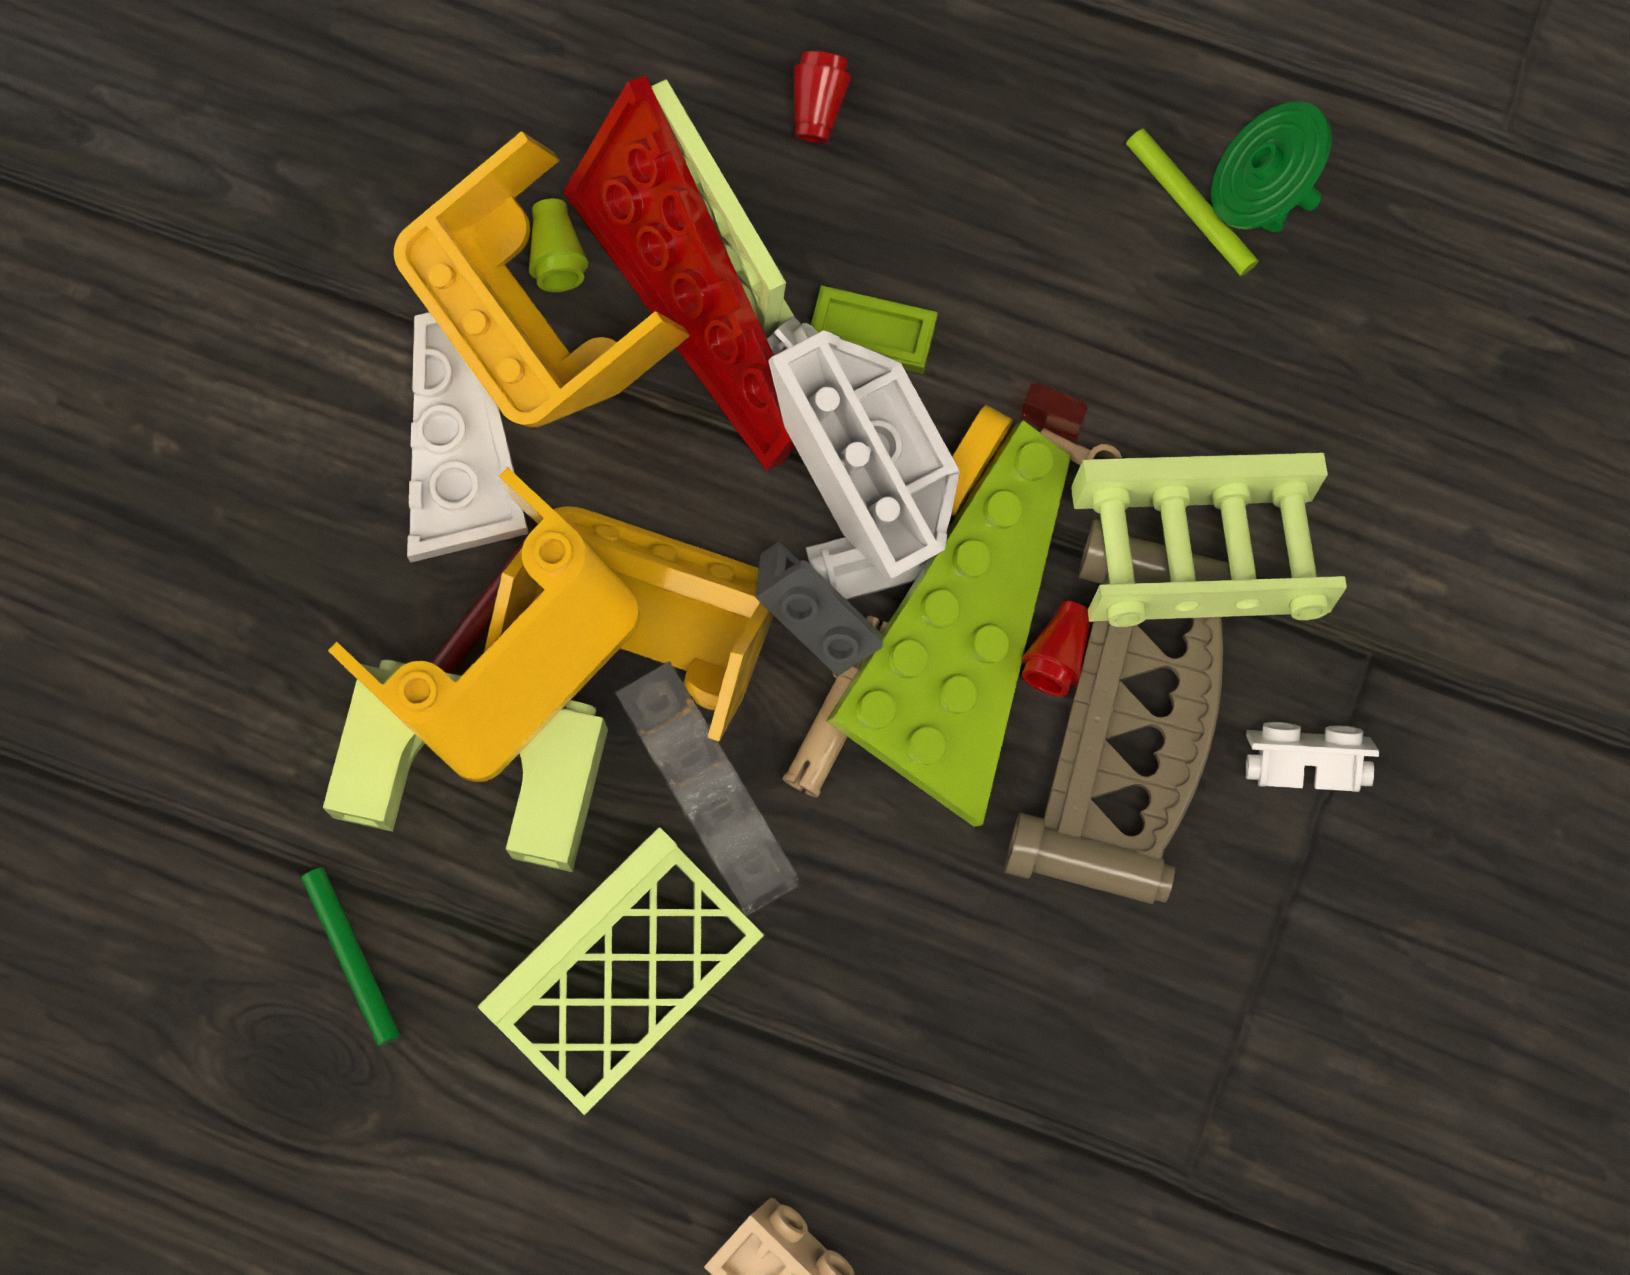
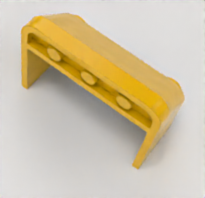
(459, 272)
(691, 605)
(531, 667)

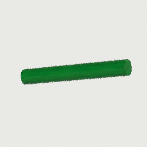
(350, 957)

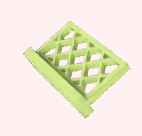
(744, 247)
(581, 931)

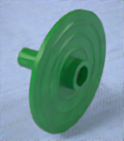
(1272, 167)

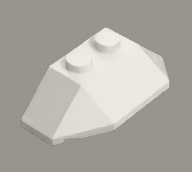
(868, 449)

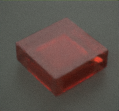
(1054, 411)

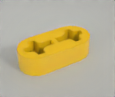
(978, 450)

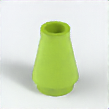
(555, 251)

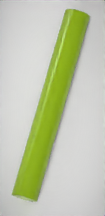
(1192, 202)

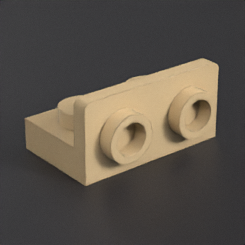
(776, 1243)

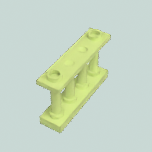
(1229, 485)

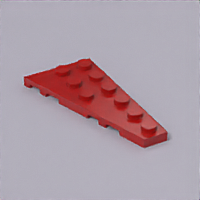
(664, 242)

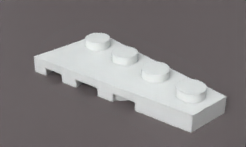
(455, 454)

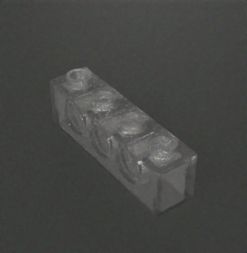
(707, 789)

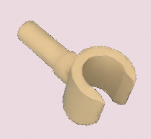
(1080, 453)

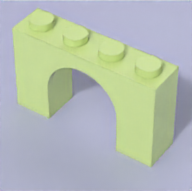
(555, 786)

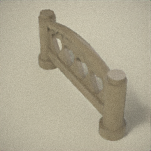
(1075, 836)

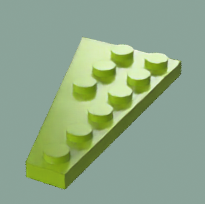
(956, 644)

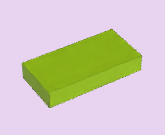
(878, 325)

